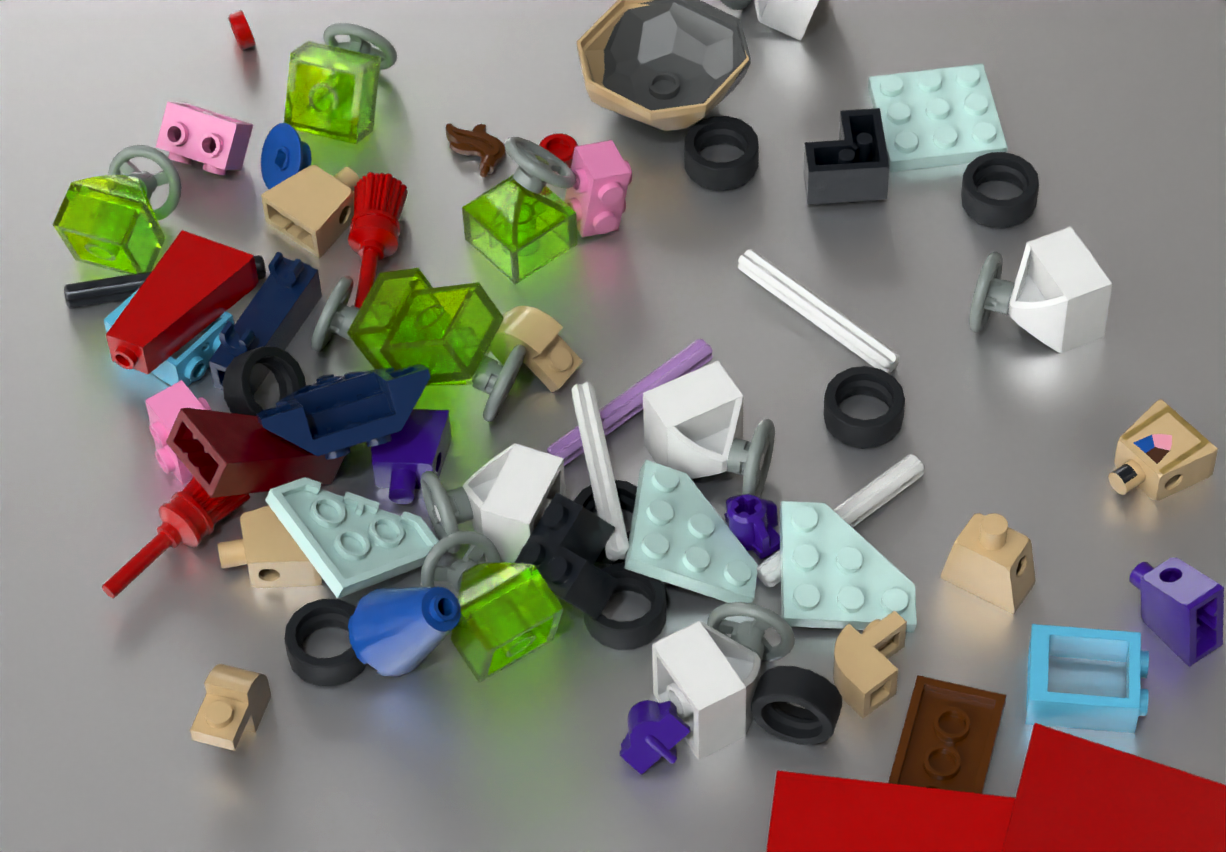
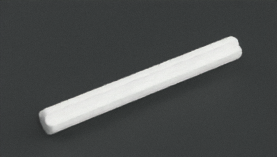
(818, 311)
(600, 468)
(858, 506)

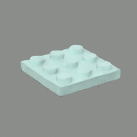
(937, 116)

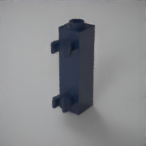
(269, 318)

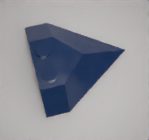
(347, 409)

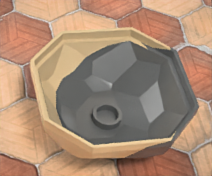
(663, 60)

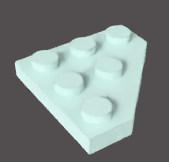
(349, 536)
(684, 539)
(835, 574)

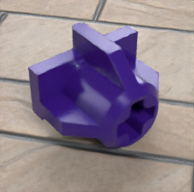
(753, 523)
(652, 734)

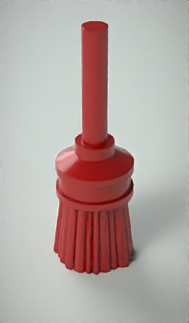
(375, 225)
(184, 520)

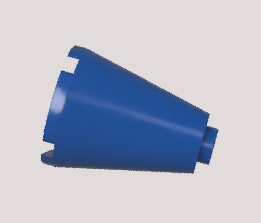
(401, 626)

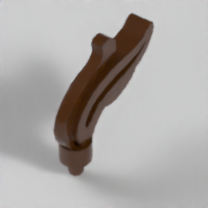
(477, 143)

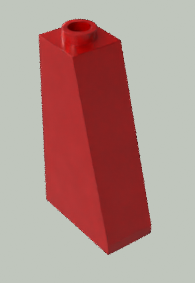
(180, 299)

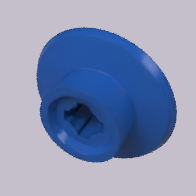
(283, 155)

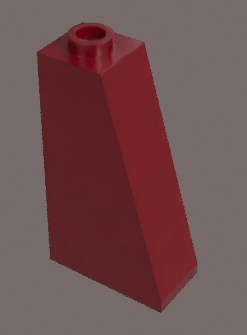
(239, 456)

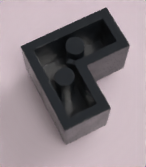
(849, 167)
(565, 553)

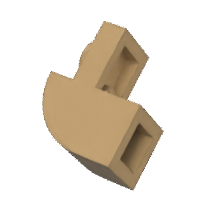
(546, 351)
(862, 663)
(232, 704)

